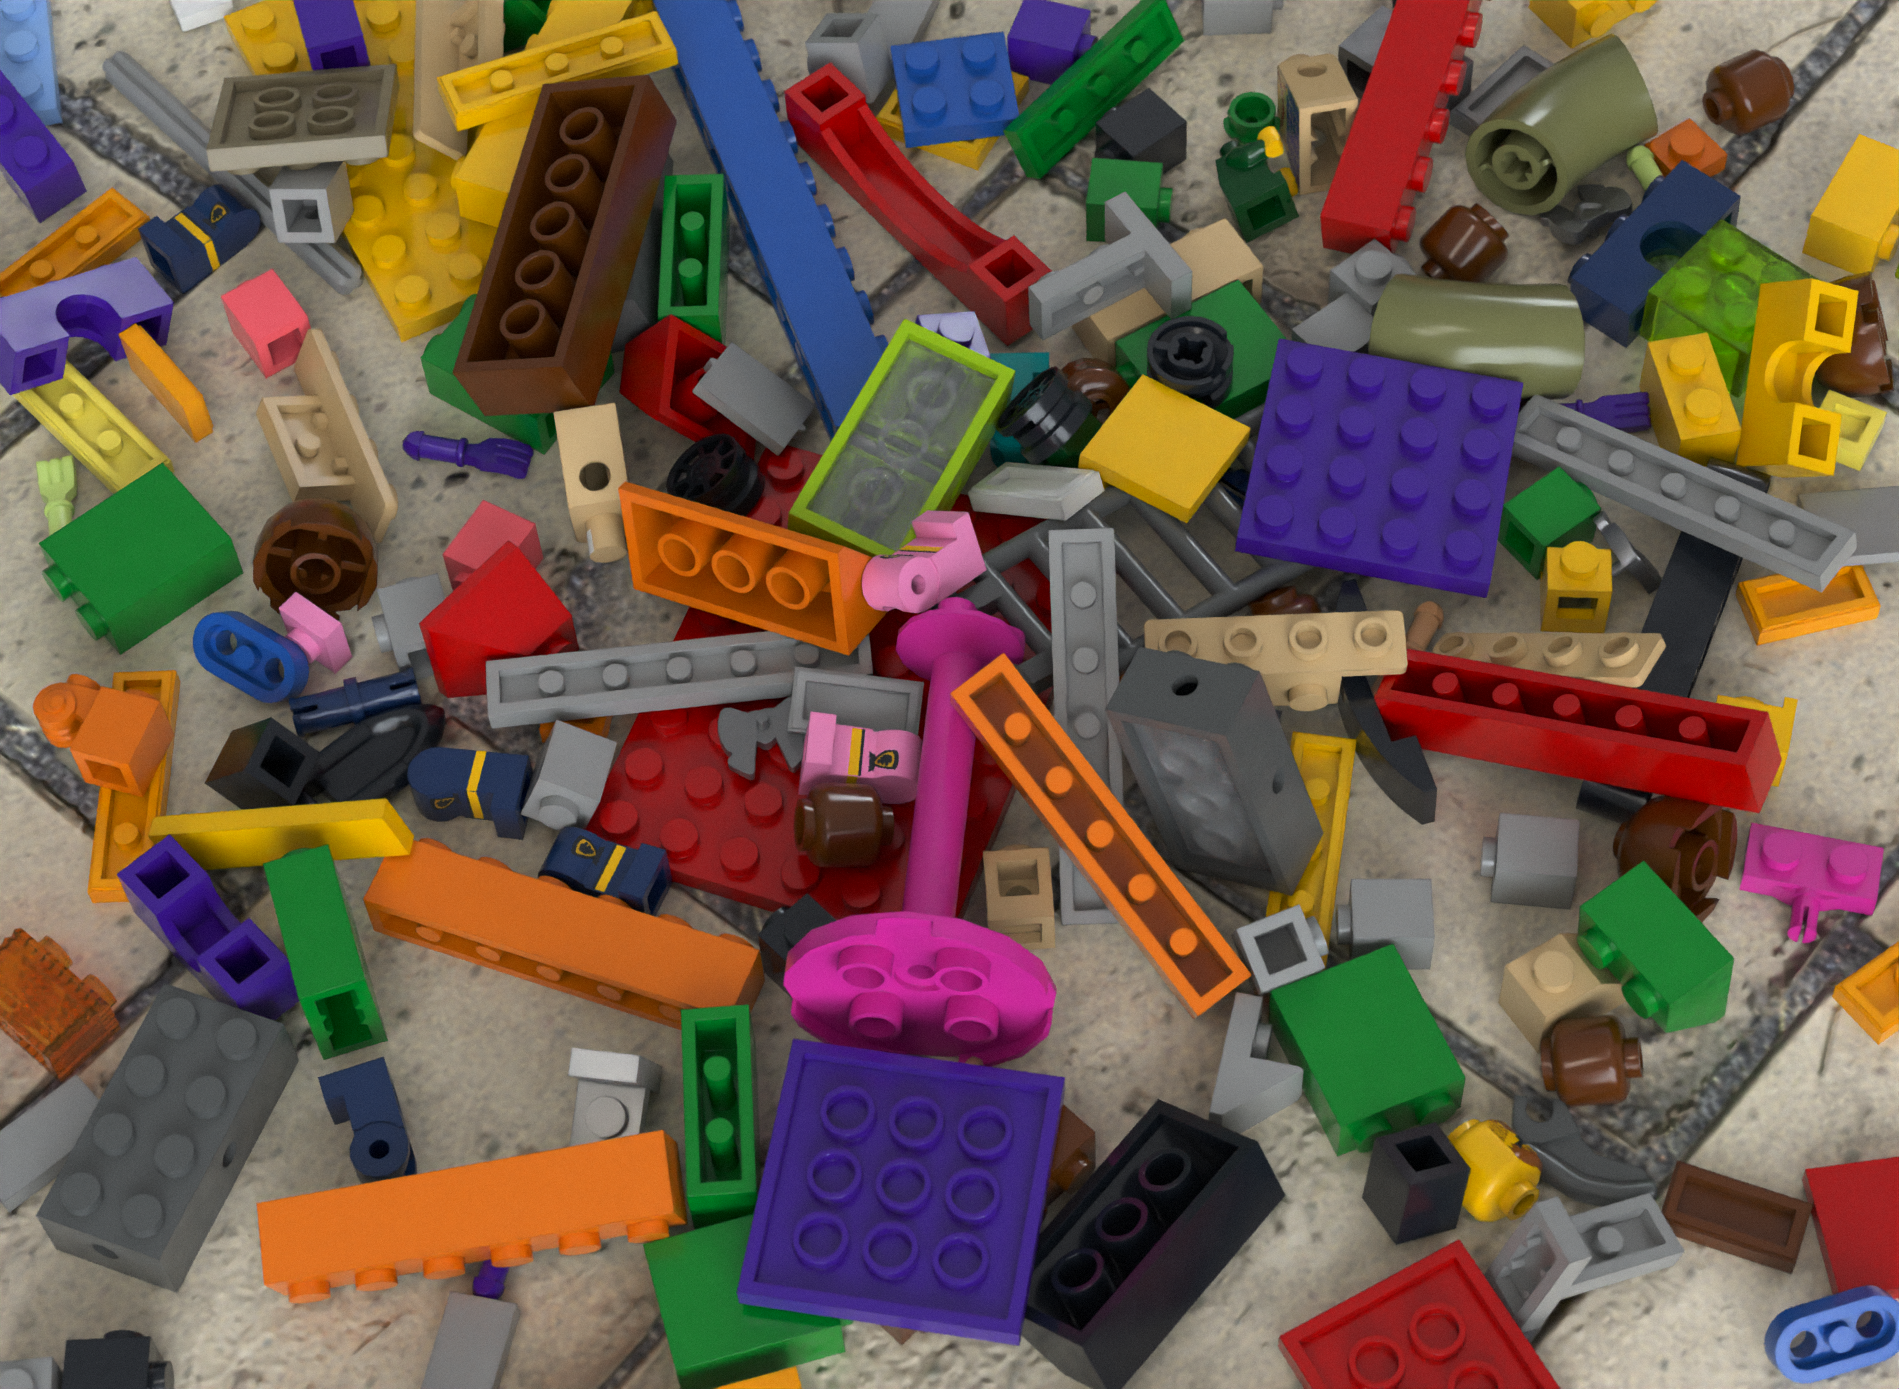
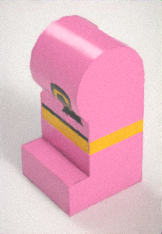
(928, 567)
(860, 755)

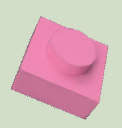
(315, 633)

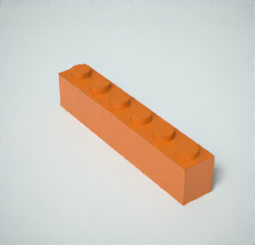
(1099, 836)
(559, 935)
(472, 1215)

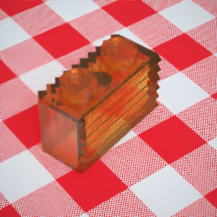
(49, 1007)

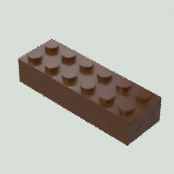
(566, 247)

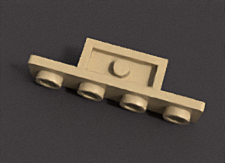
(449, 39)
(323, 441)
(1295, 653)
(1599, 657)

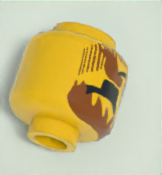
(1501, 1171)

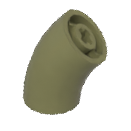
(1561, 128)
(1484, 329)

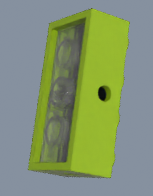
(904, 443)

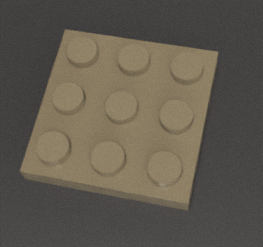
(304, 119)

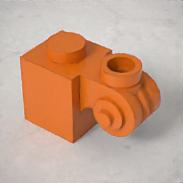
(110, 732)

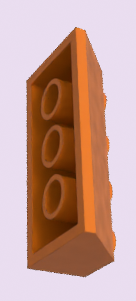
(746, 569)

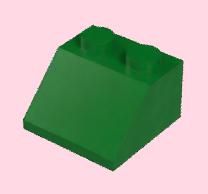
(1656, 951)

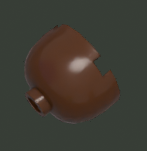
(1863, 369)
(319, 553)
(1682, 844)

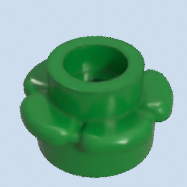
(1249, 115)

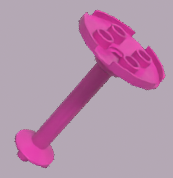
(920, 974)

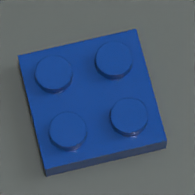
(954, 89)

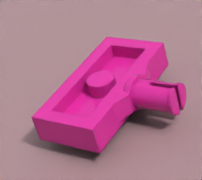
(1811, 874)

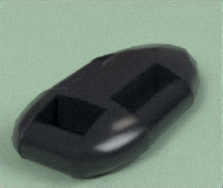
(374, 755)

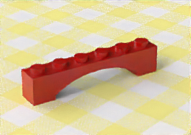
(855, 150)

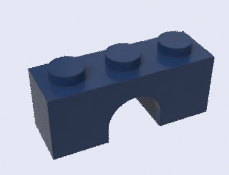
(1669, 221)

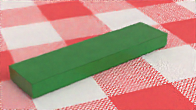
(1093, 86)

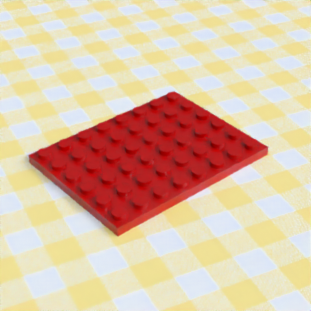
(737, 832)

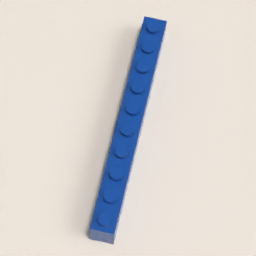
(774, 203)

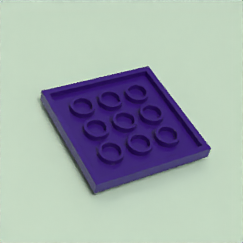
(1380, 468)
(903, 1192)

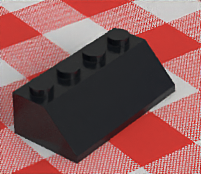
(1144, 1243)

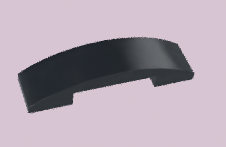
(1395, 765)

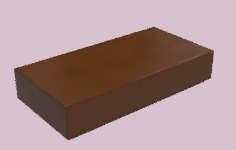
(1736, 1217)

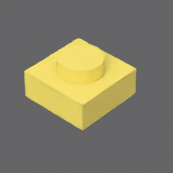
(1858, 428)

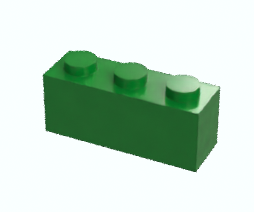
(695, 252)
(720, 1113)

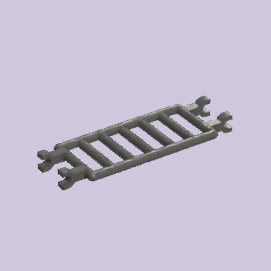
(995, 594)

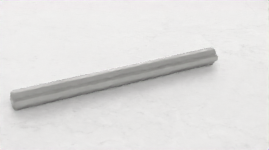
(193, 135)

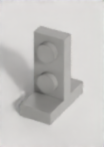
(1130, 261)
(611, 1094)
(1570, 1255)

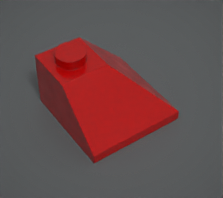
(662, 372)
(491, 616)

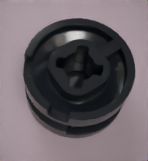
(1192, 358)
(1044, 415)
(719, 477)

